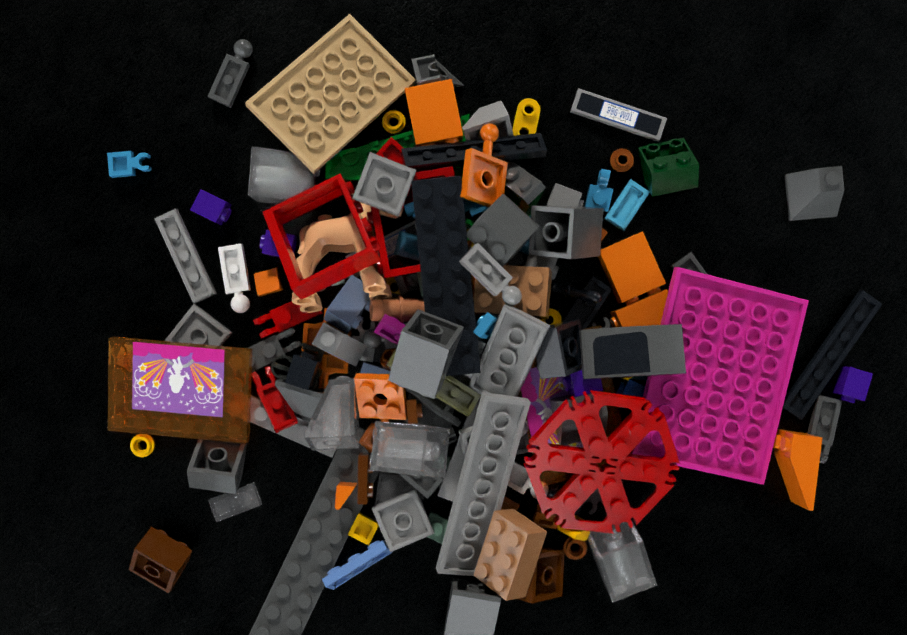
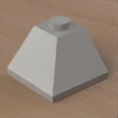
(492, 113)

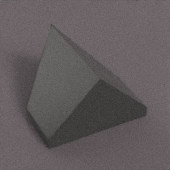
(429, 70)

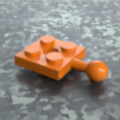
(483, 163)
(374, 408)

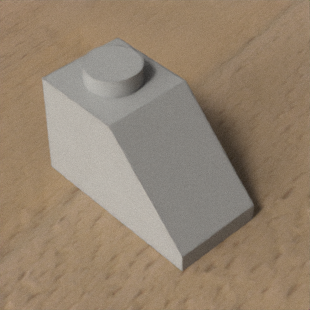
(339, 344)

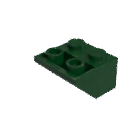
(668, 167)

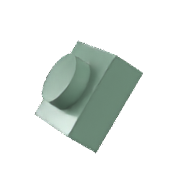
(439, 526)

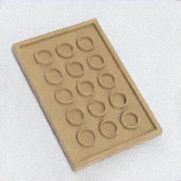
(330, 93)

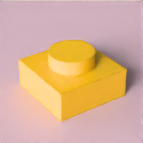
(363, 528)

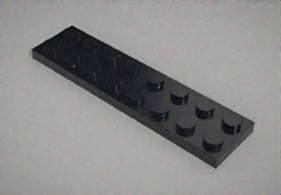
(444, 279)

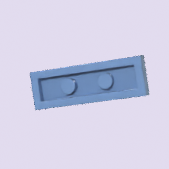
(356, 564)

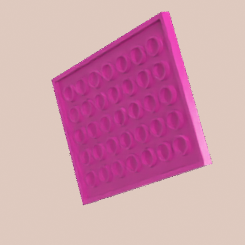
(736, 375)

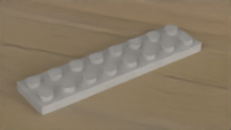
(482, 480)

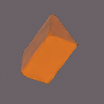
(267, 282)
(343, 491)

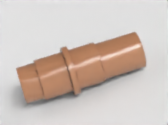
(398, 307)

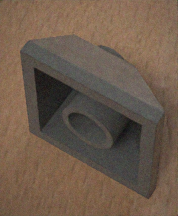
(814, 193)
(300, 400)

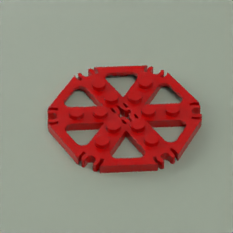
(596, 447)

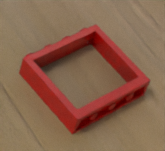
(303, 203)
(374, 220)

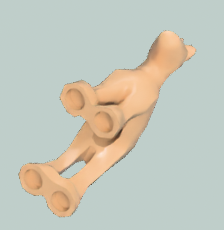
(342, 236)

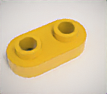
(524, 120)

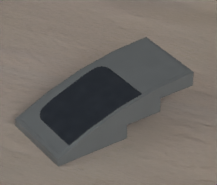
(632, 351)

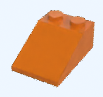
(799, 464)

